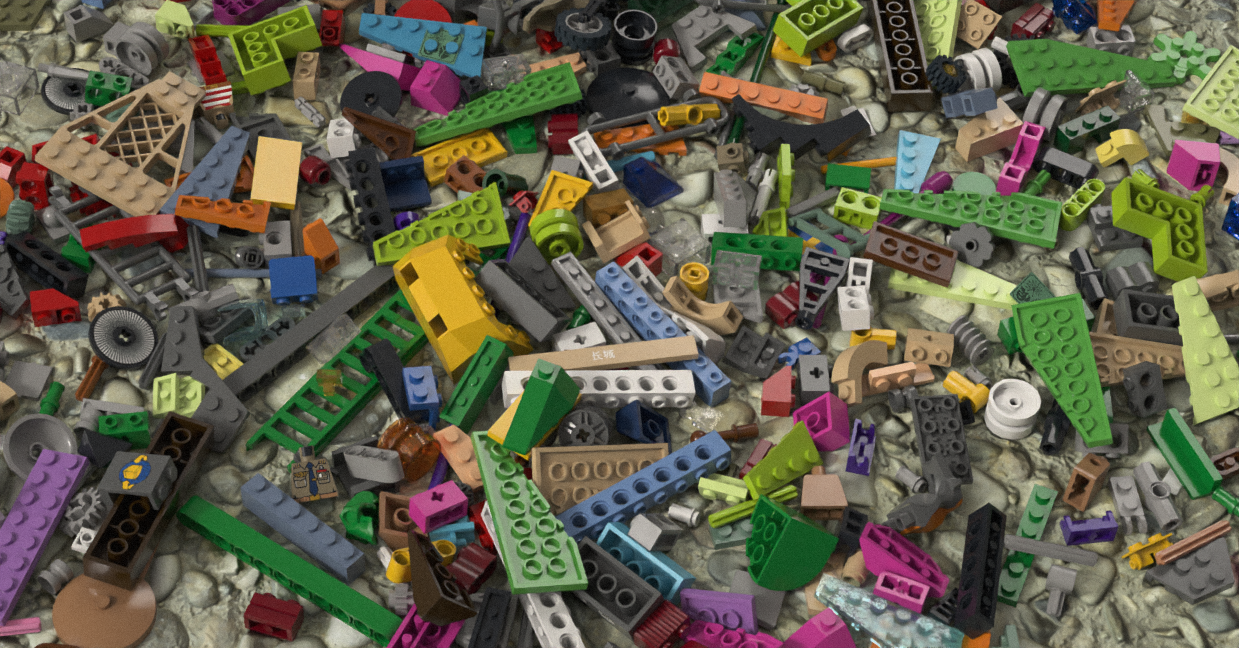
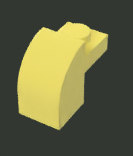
(1123, 144)

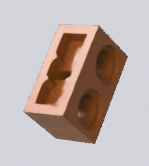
(464, 176)

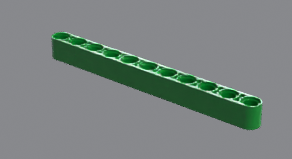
(289, 570)

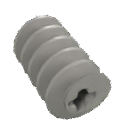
(970, 340)

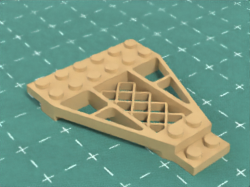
(110, 175)

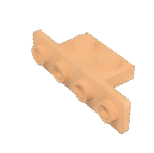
(895, 377)

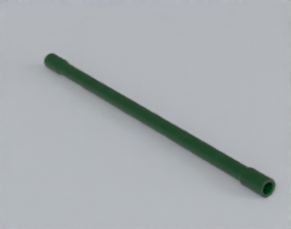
(758, 71)

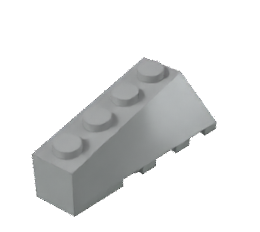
(733, 198)

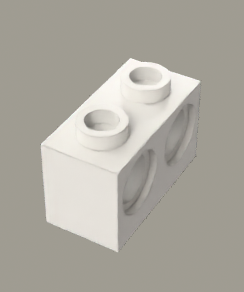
(342, 138)
(854, 308)

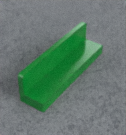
(477, 384)
(1185, 455)

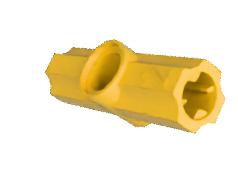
(688, 114)

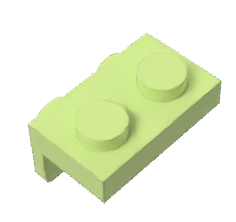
(724, 488)

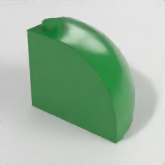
(786, 546)

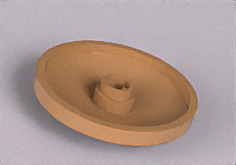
(103, 615)

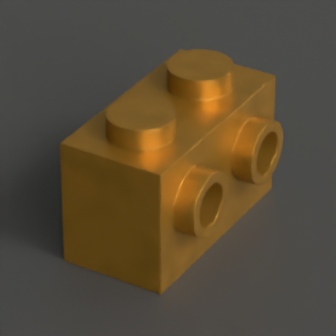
(605, 206)

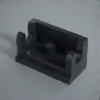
(850, 529)

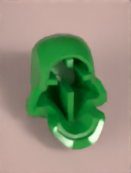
(361, 517)

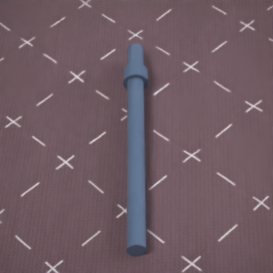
(241, 273)

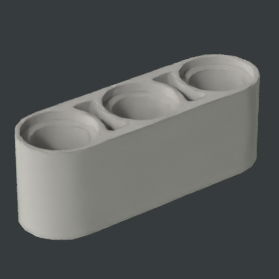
(374, 464)

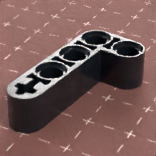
(388, 369)

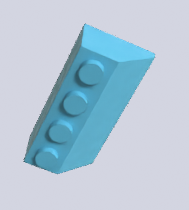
(649, 565)

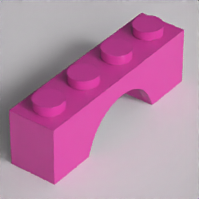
(1024, 154)

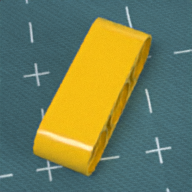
(399, 565)

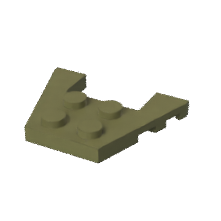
(21, 14)
(1168, 132)

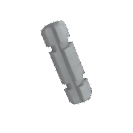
(310, 112)

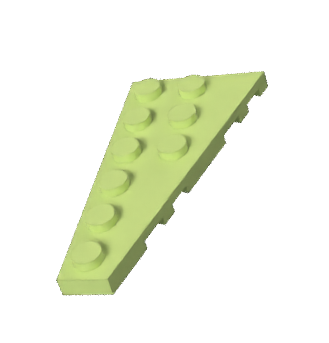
(938, 26)
(1218, 95)
(966, 285)
(1206, 355)

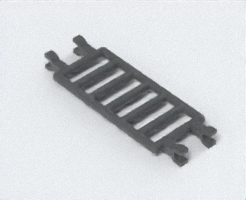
(149, 297)

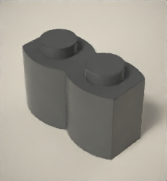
(1135, 277)

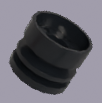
(634, 36)

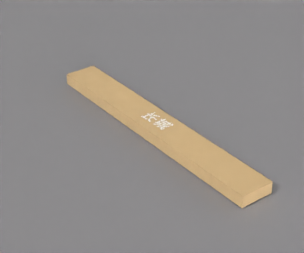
(613, 355)

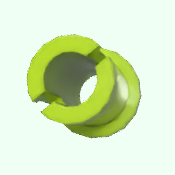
(1144, 178)
(1202, 195)

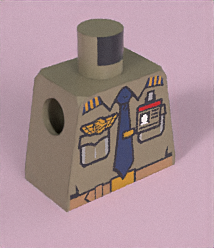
(311, 477)

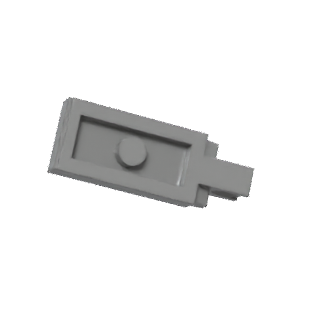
(111, 408)

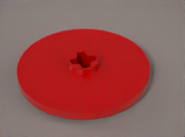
(423, 10)

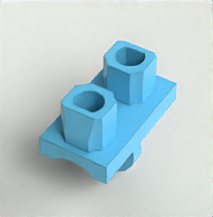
(458, 533)

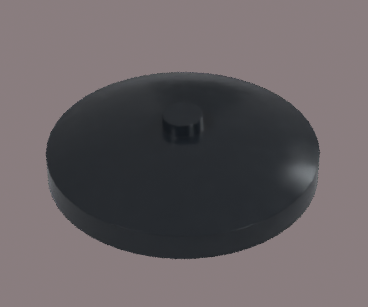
(625, 93)

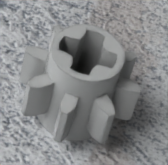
(80, 110)
(401, 599)

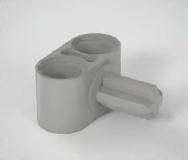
(1059, 583)

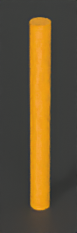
(874, 163)

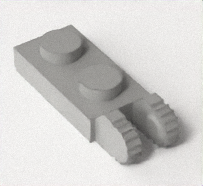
(1127, 503)

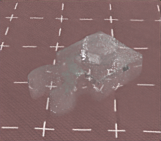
(704, 418)

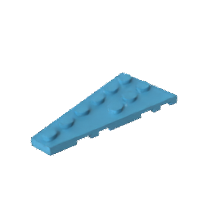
(409, 33)

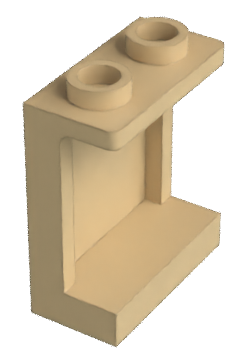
(618, 234)

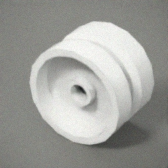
(981, 70)
(1012, 409)

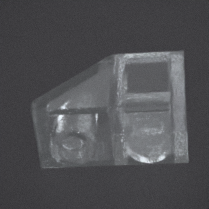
(1135, 93)

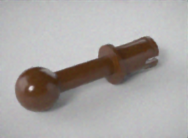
(736, 433)

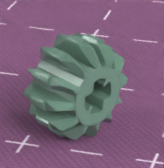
(20, 217)

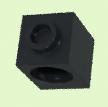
(472, 89)

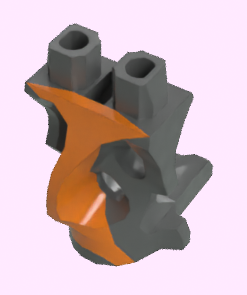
(927, 511)

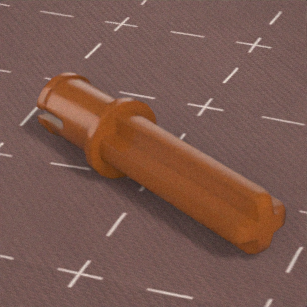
(91, 378)

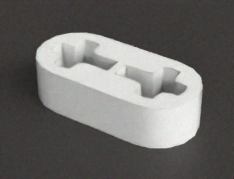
(855, 38)

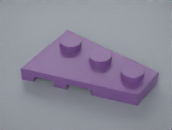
(722, 608)

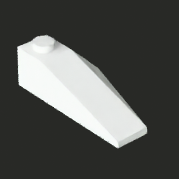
(708, 342)

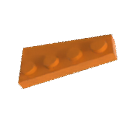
(1112, 13)
(628, 134)
(223, 212)

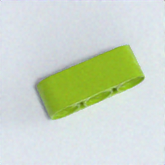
(1076, 208)

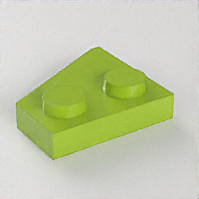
(772, 223)

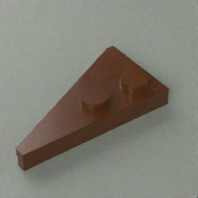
(389, 137)

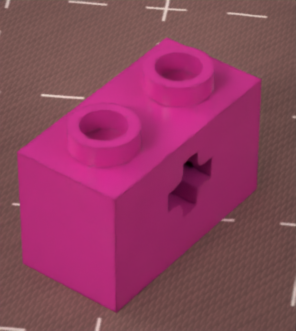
(438, 506)
(902, 591)

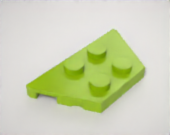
(786, 175)

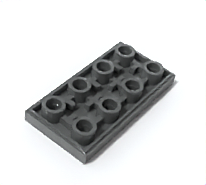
(941, 428)

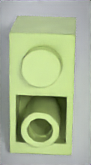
(174, 20)

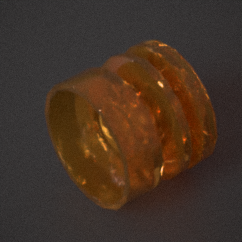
(415, 447)

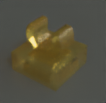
(329, 380)

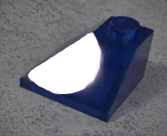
(649, 182)

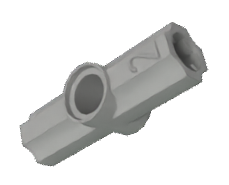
(209, 302)
(1157, 496)

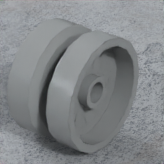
(141, 48)
(1046, 111)

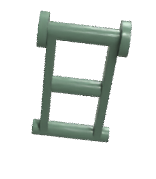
(826, 236)

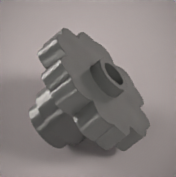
(980, 236)

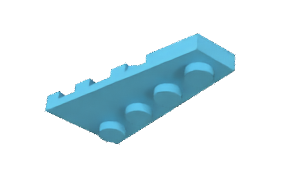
(913, 159)

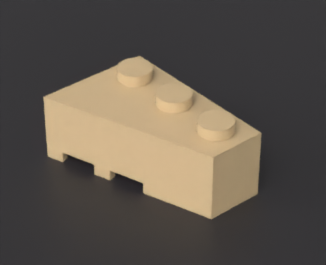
(989, 132)

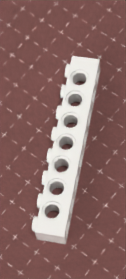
(617, 387)
(542, 617)

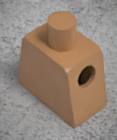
(1089, 471)
(822, 495)

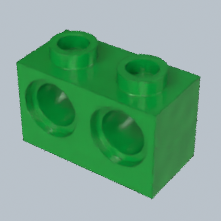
(105, 88)

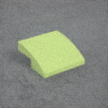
(176, 395)

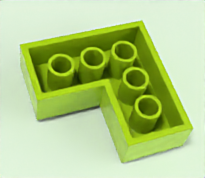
(815, 22)
(267, 43)
(1169, 221)

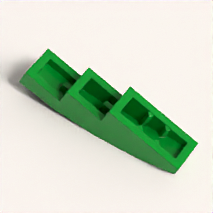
(736, 54)

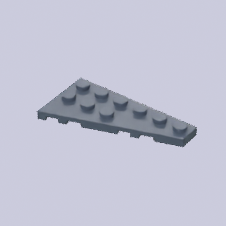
(213, 176)

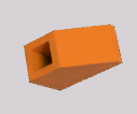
(320, 245)

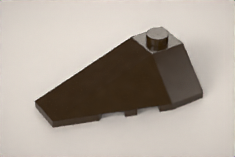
(434, 586)

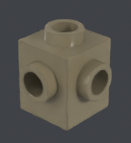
(732, 157)

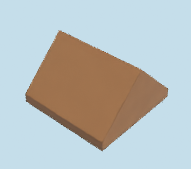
(395, 520)

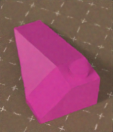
(402, 72)
(822, 631)
(715, 636)

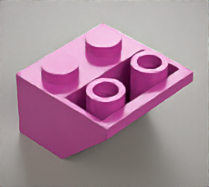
(1194, 163)

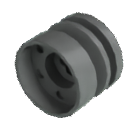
(592, 420)

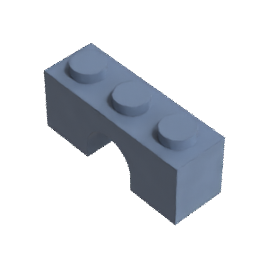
(969, 102)

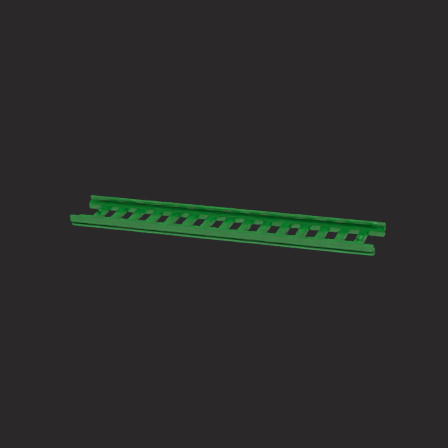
(364, 395)

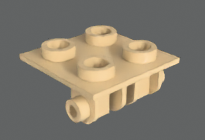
(976, 24)
(1101, 97)

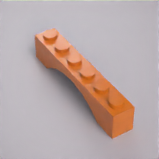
(792, 103)

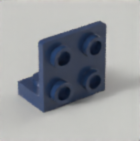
(405, 183)

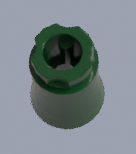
(507, 184)

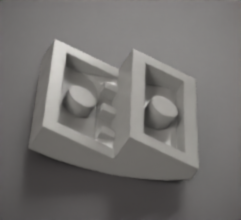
(767, 601)

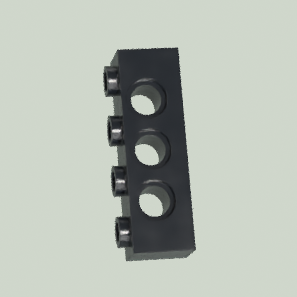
(46, 265)

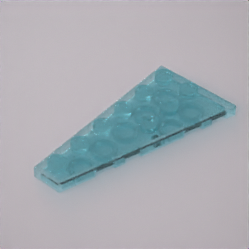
(883, 620)

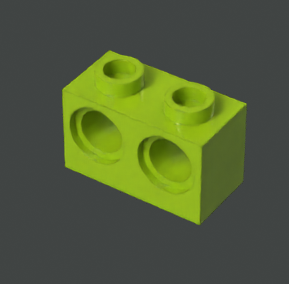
(857, 208)

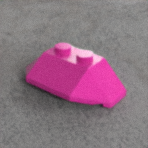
(892, 552)
(420, 634)

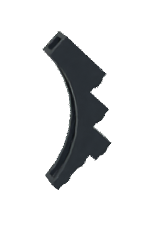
(827, 138)

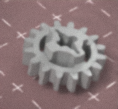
(82, 511)

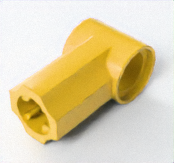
(864, 335)
(965, 389)

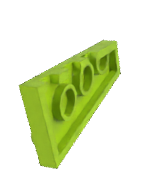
(784, 462)

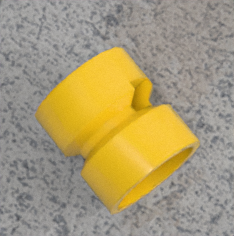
(696, 279)

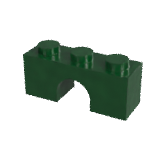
(1073, 134)

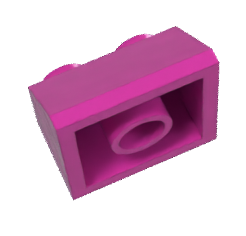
(435, 88)
(825, 421)

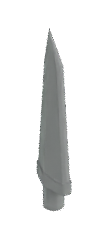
(62, 71)

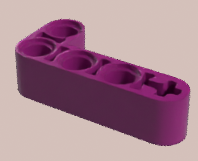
(244, 11)

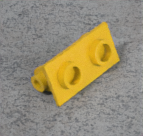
(1140, 554)

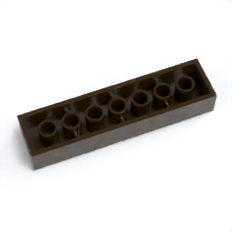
(900, 55)
(133, 525)

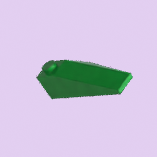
(544, 402)

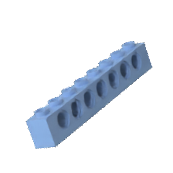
(654, 324)
(647, 480)

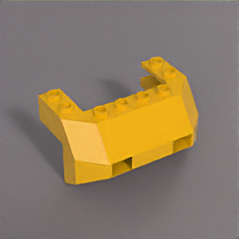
(452, 304)

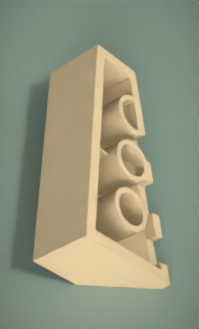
(1221, 290)

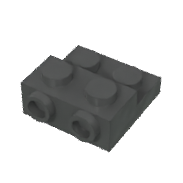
(1105, 234)

